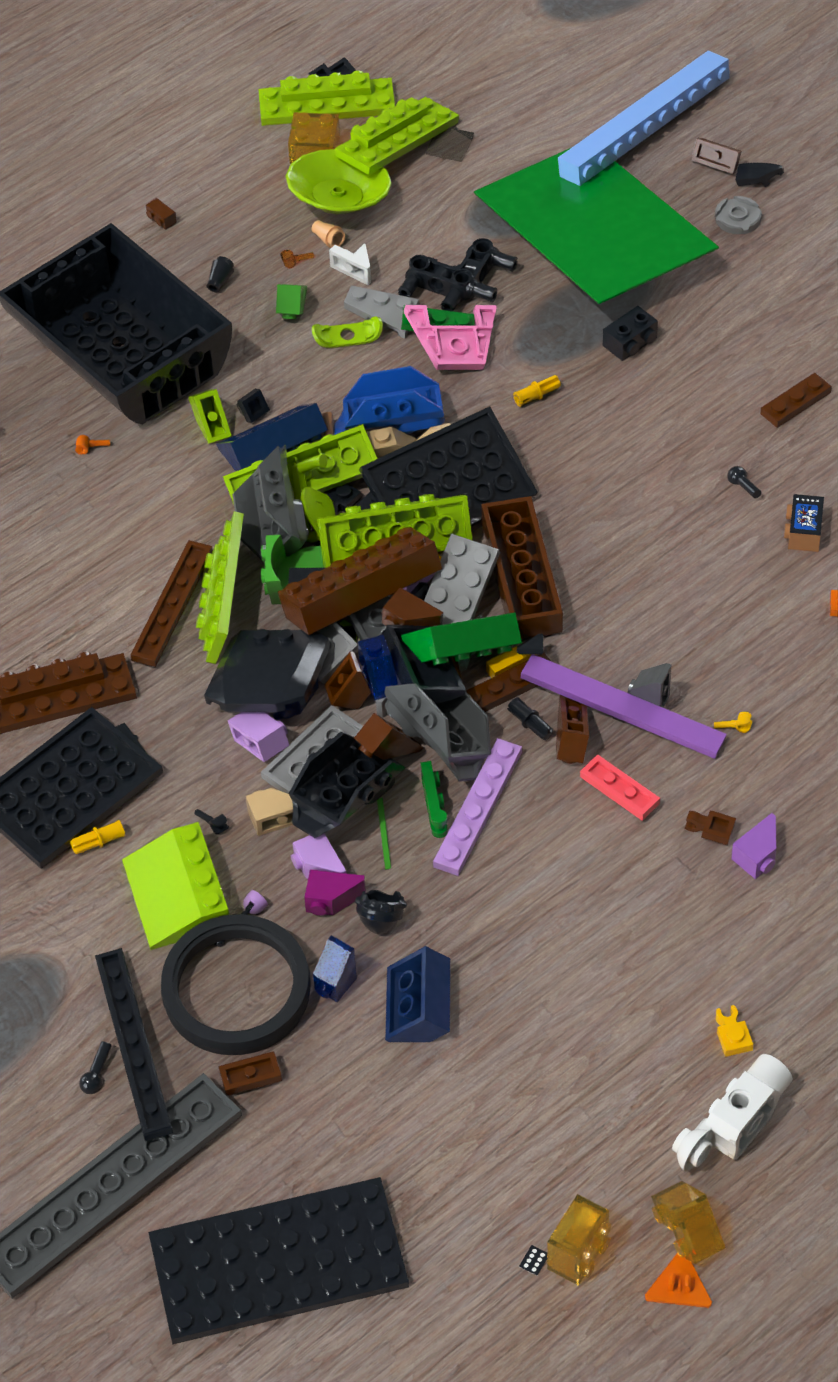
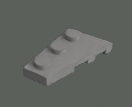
(373, 303)

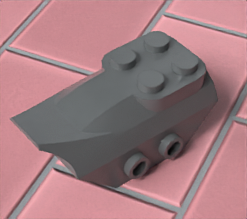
(271, 506)
(452, 728)

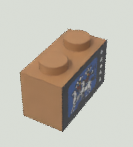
(805, 522)

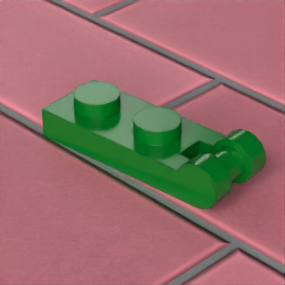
(434, 800)

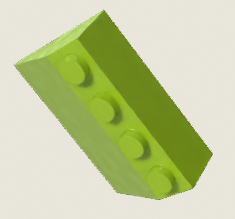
(174, 885)

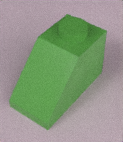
(290, 300)

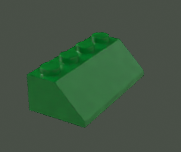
(464, 638)

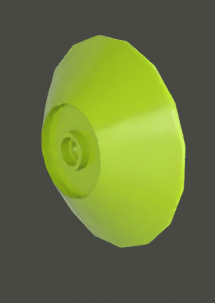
(335, 184)

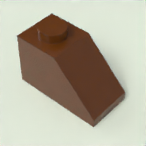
(410, 610)
(348, 684)

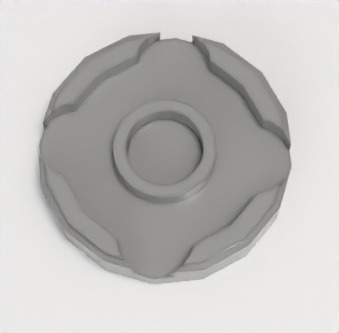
(738, 215)

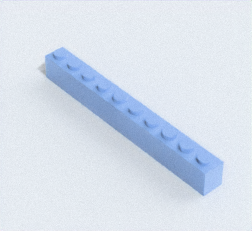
(643, 118)

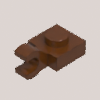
(714, 827)

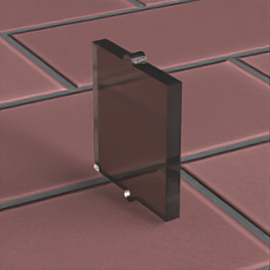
(450, 144)

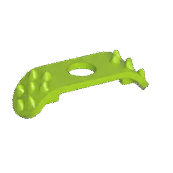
(364, 333)

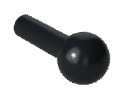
(738, 476)
(91, 1081)

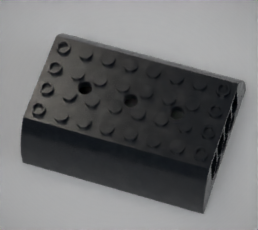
(167, 328)

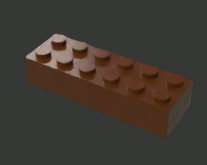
(522, 566)
(359, 580)

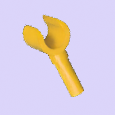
(742, 723)

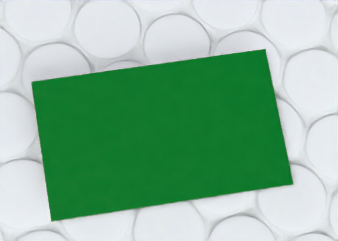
(600, 233)

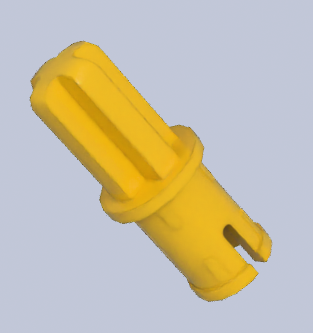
(536, 390)
(97, 837)

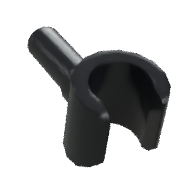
(217, 824)

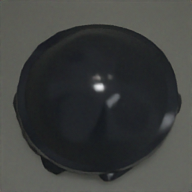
(379, 910)

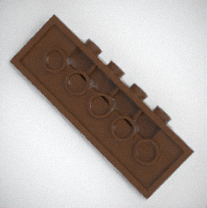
(63, 689)

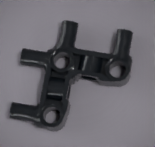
(458, 281)

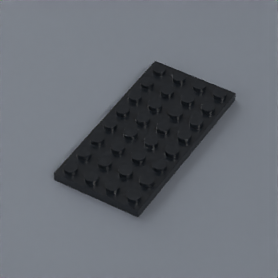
(277, 1260)

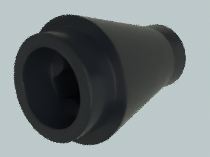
(220, 272)

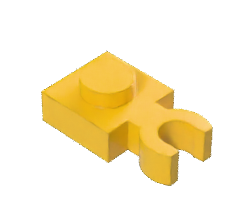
(733, 1034)

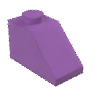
(757, 848)

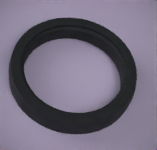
(226, 928)

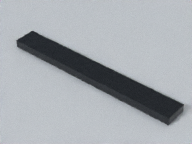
(133, 1045)

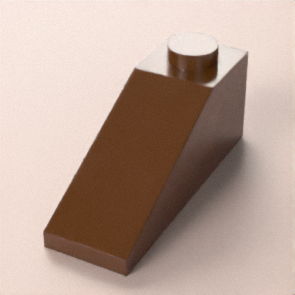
(571, 731)
(385, 739)

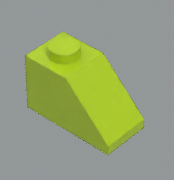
(210, 415)

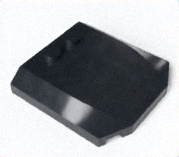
(267, 670)

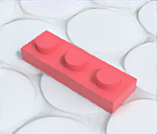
(620, 787)

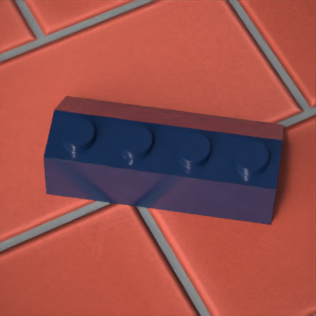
(285, 429)

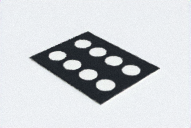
(534, 1260)

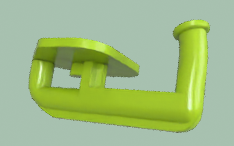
(314, 502)

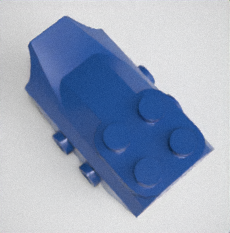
(393, 399)

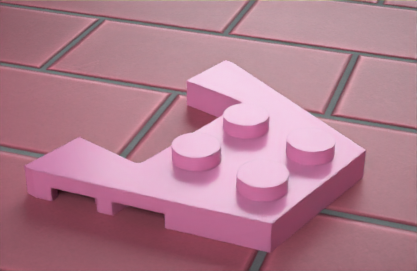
(454, 345)

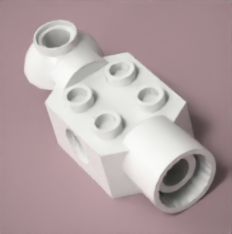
(737, 1116)

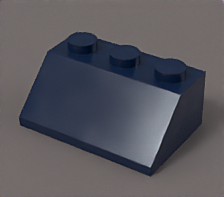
(418, 997)

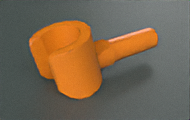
(83, 443)

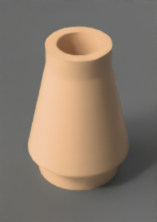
(329, 233)

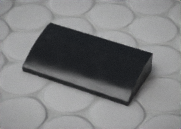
(438, 682)

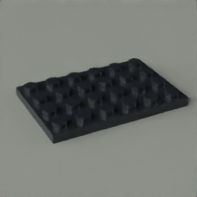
(458, 460)
(71, 786)

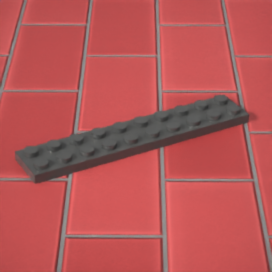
(110, 1185)

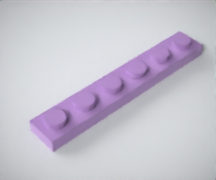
(477, 807)

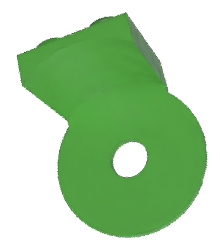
(277, 565)

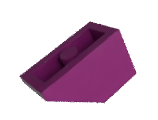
(331, 891)

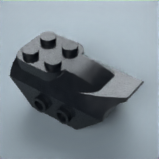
(338, 783)

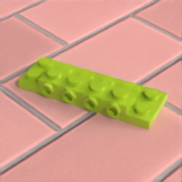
(345, 95)
(395, 133)
(344, 453)
(360, 528)
(219, 588)

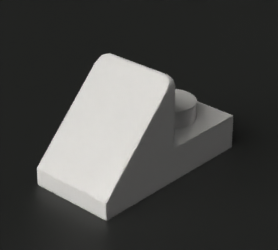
(351, 264)

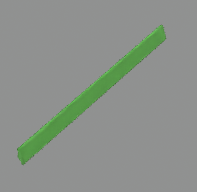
(384, 834)

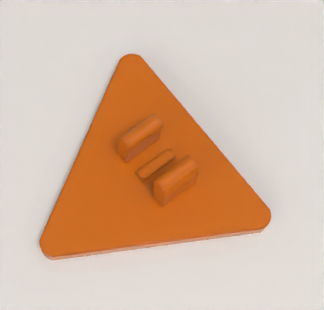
(679, 1285)

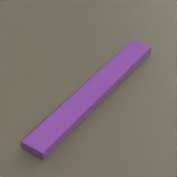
(623, 706)

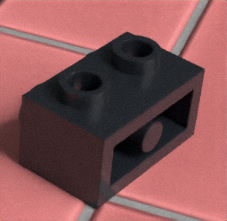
(630, 333)

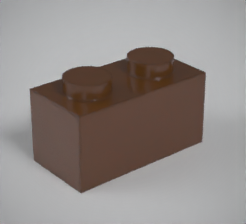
(161, 213)

